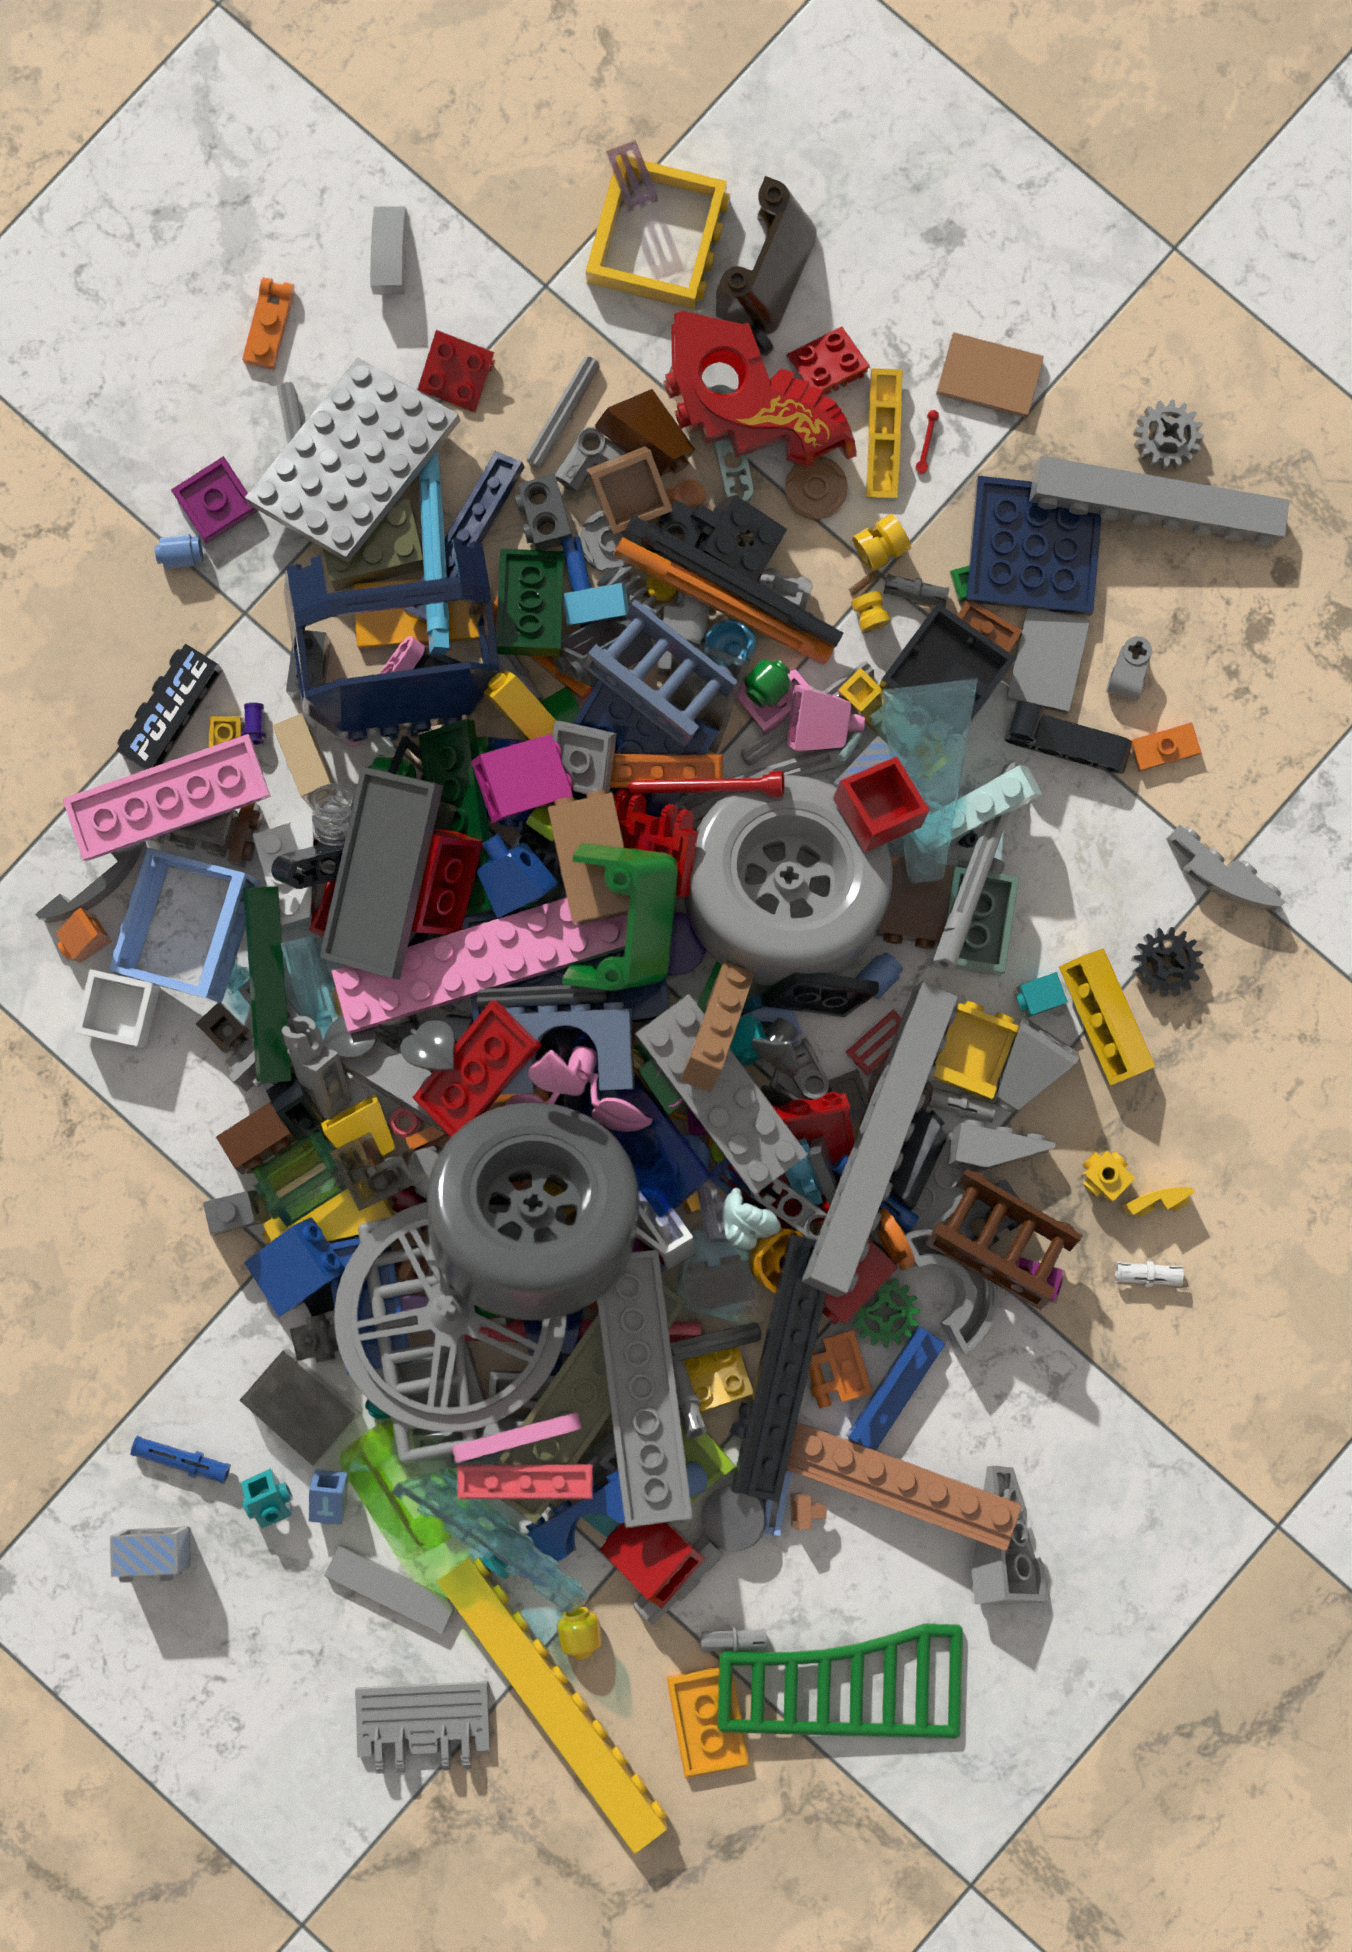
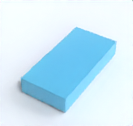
(596, 604)

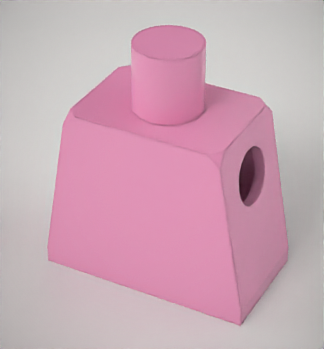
(820, 720)

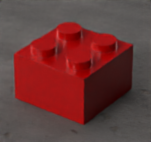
(880, 804)

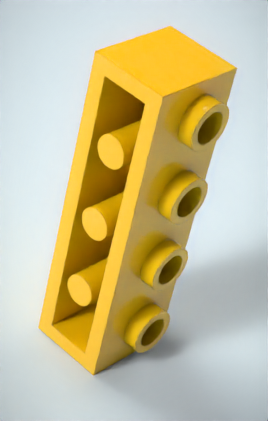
(1107, 1016)

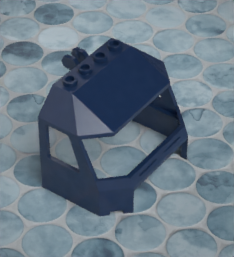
(398, 699)

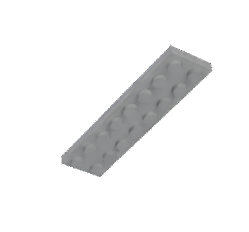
(644, 1395)

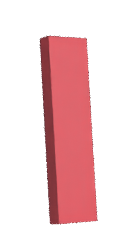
(524, 1482)

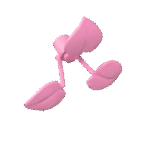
(557, 1077)

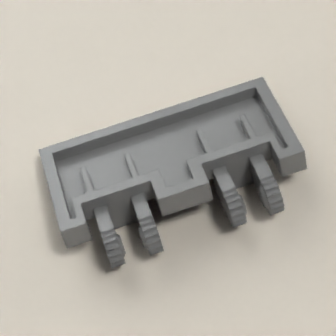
(422, 1716)

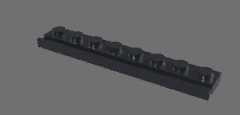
(780, 1377)

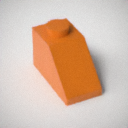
(82, 936)

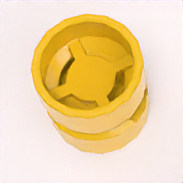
(882, 542)

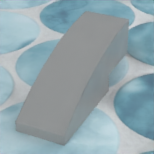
(388, 250)

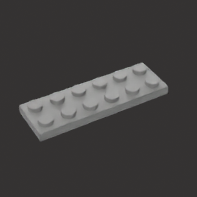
(735, 1110)

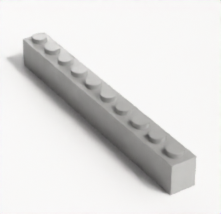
(880, 1139)

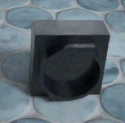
(947, 652)

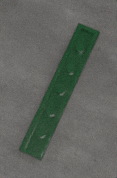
(266, 983)

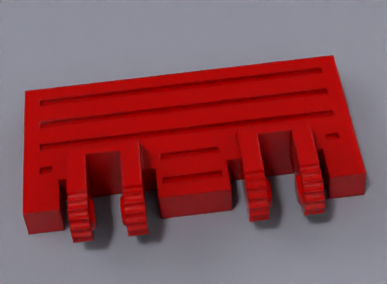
(668, 835)

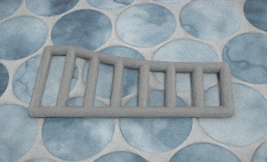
(390, 1358)

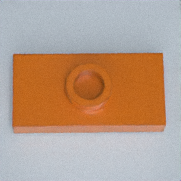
(1165, 747)

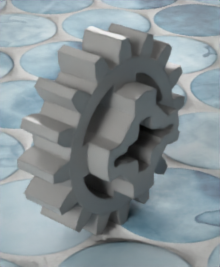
(1162, 424)

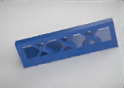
(895, 1388)

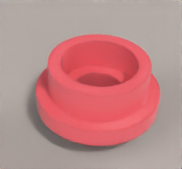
(394, 1123)

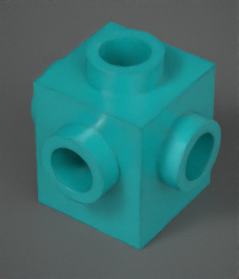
(266, 1498)

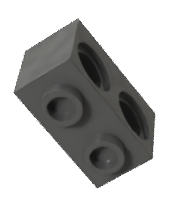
(550, 511)

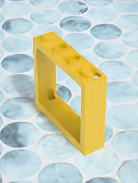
(647, 287)

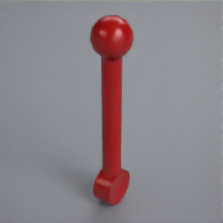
(921, 466)

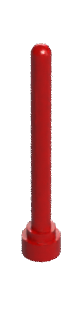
(769, 784)

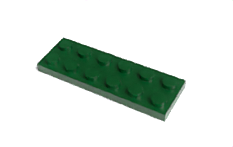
(447, 762)

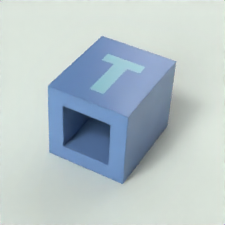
(328, 1497)

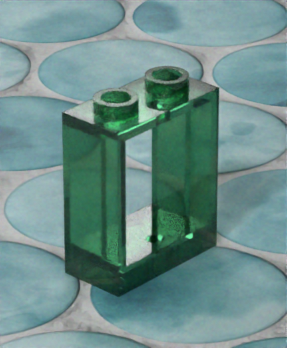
(290, 1166)

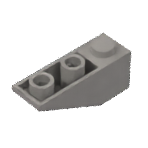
(984, 1148)

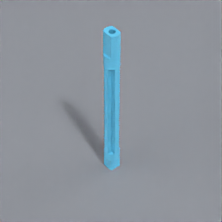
(434, 552)

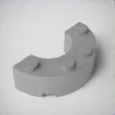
(974, 1297)

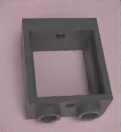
(601, 633)

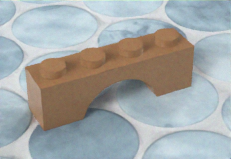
(717, 1026)

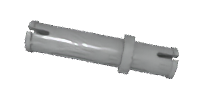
(688, 1402)

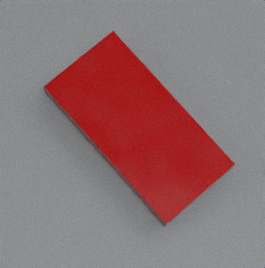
(484, 1066)

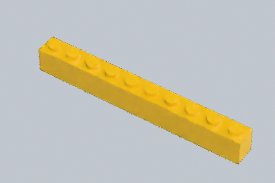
(553, 1703)

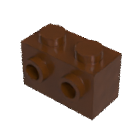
(255, 1139)

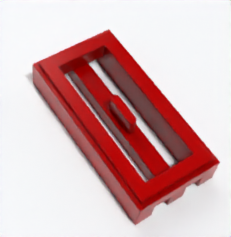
(859, 1061)

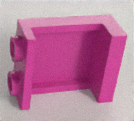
(522, 777)

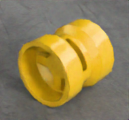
(870, 611)

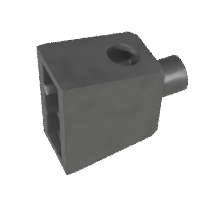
(235, 1212)

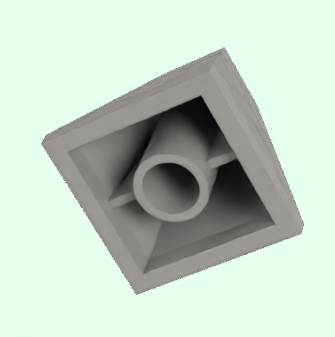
(1032, 1065)

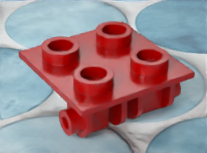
(829, 361)
(456, 370)

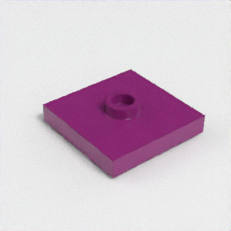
(214, 499)

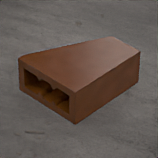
(647, 423)

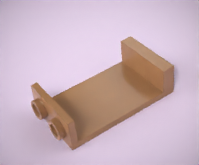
(589, 822)

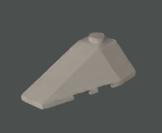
(1013, 1574)

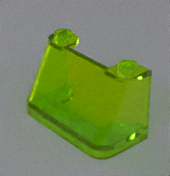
(403, 1533)

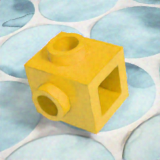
(1118, 1176)

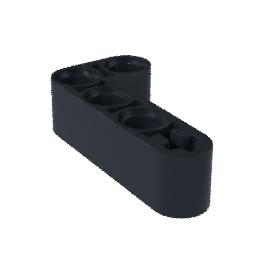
(1066, 740)
(285, 866)

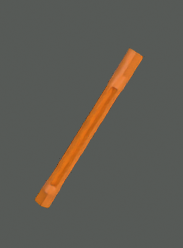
(721, 600)

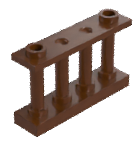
(977, 1255)

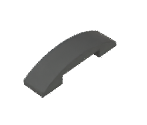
(62, 908)

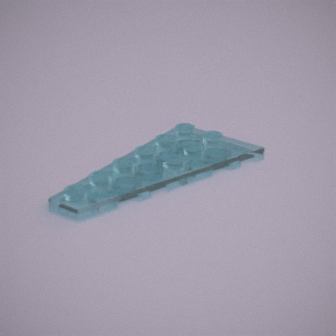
(929, 736)

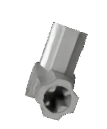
(573, 469)

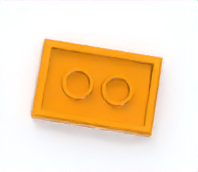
(695, 1719)

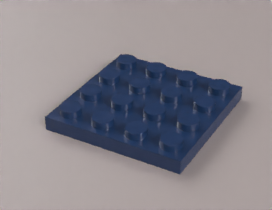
(1029, 552)

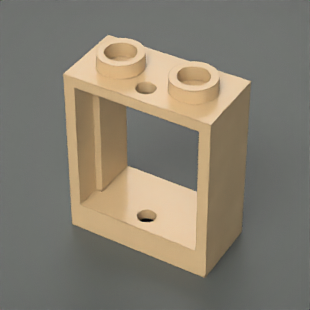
(303, 755)

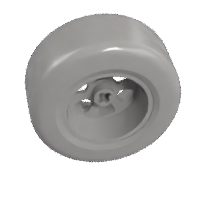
(776, 944)

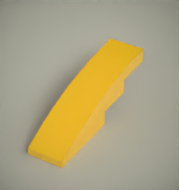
(884, 433)

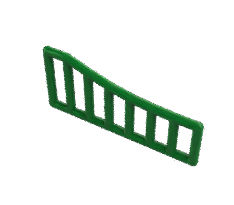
(856, 1652)

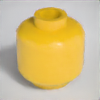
(579, 1633)

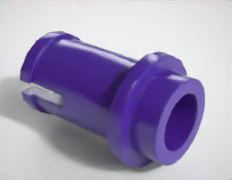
(254, 722)

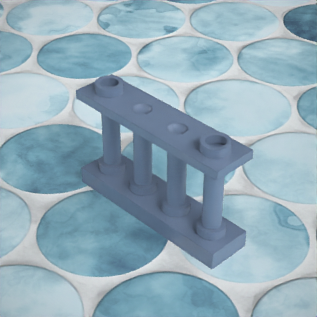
(655, 703)

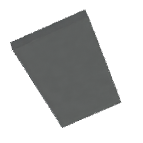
(381, 872)

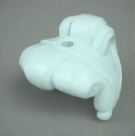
(746, 1222)

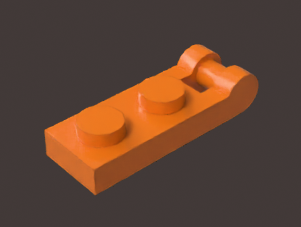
(268, 324)

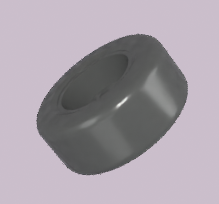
(542, 1145)

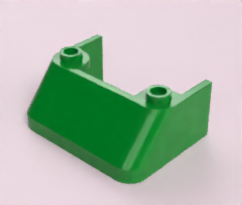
(652, 888)

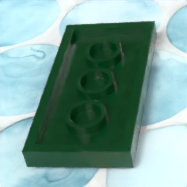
(529, 602)

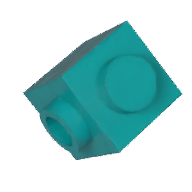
(747, 1029)

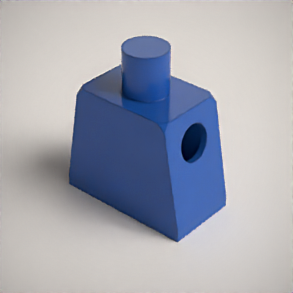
(513, 876)

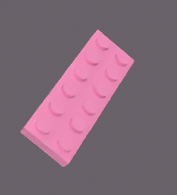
(166, 797)

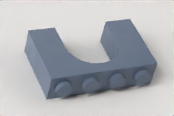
(609, 1030)

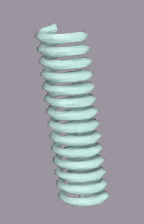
(848, 745)

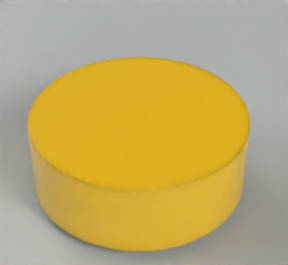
(662, 591)

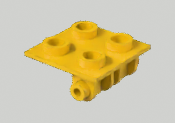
(719, 1378)

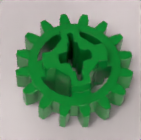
(885, 1327)

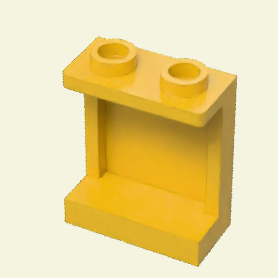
(975, 1050)

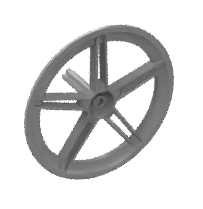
(448, 1317)

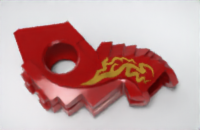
(761, 408)

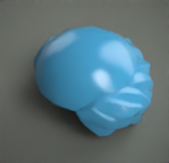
(732, 637)

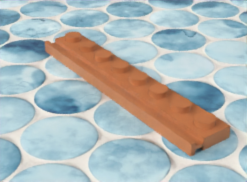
(903, 1486)

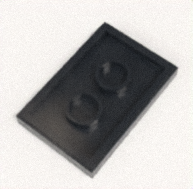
(820, 993)

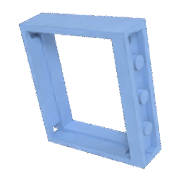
(140, 913)

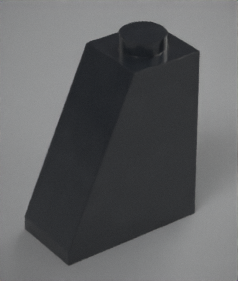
(918, 1157)

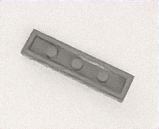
(390, 1589)

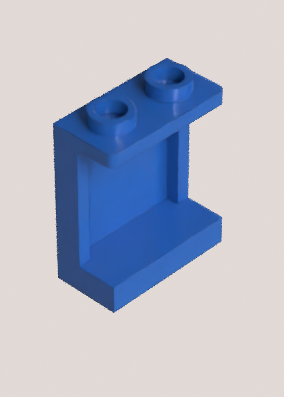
(294, 1266)

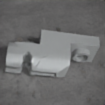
(687, 620)
(317, 1066)

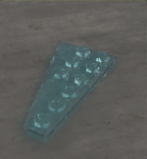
(491, 1534)

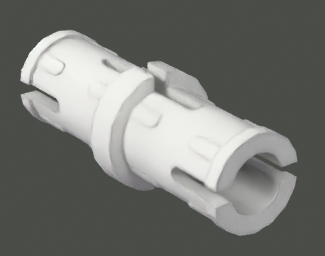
(1149, 1274)

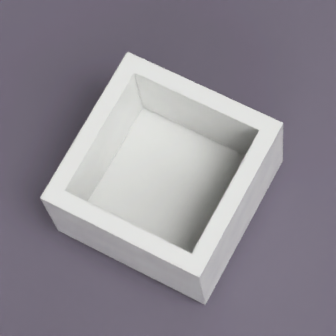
(117, 1009)

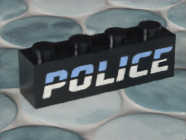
(169, 709)

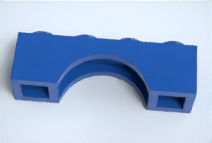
(557, 1534)

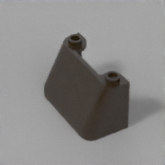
(765, 292)

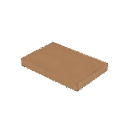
(990, 375)

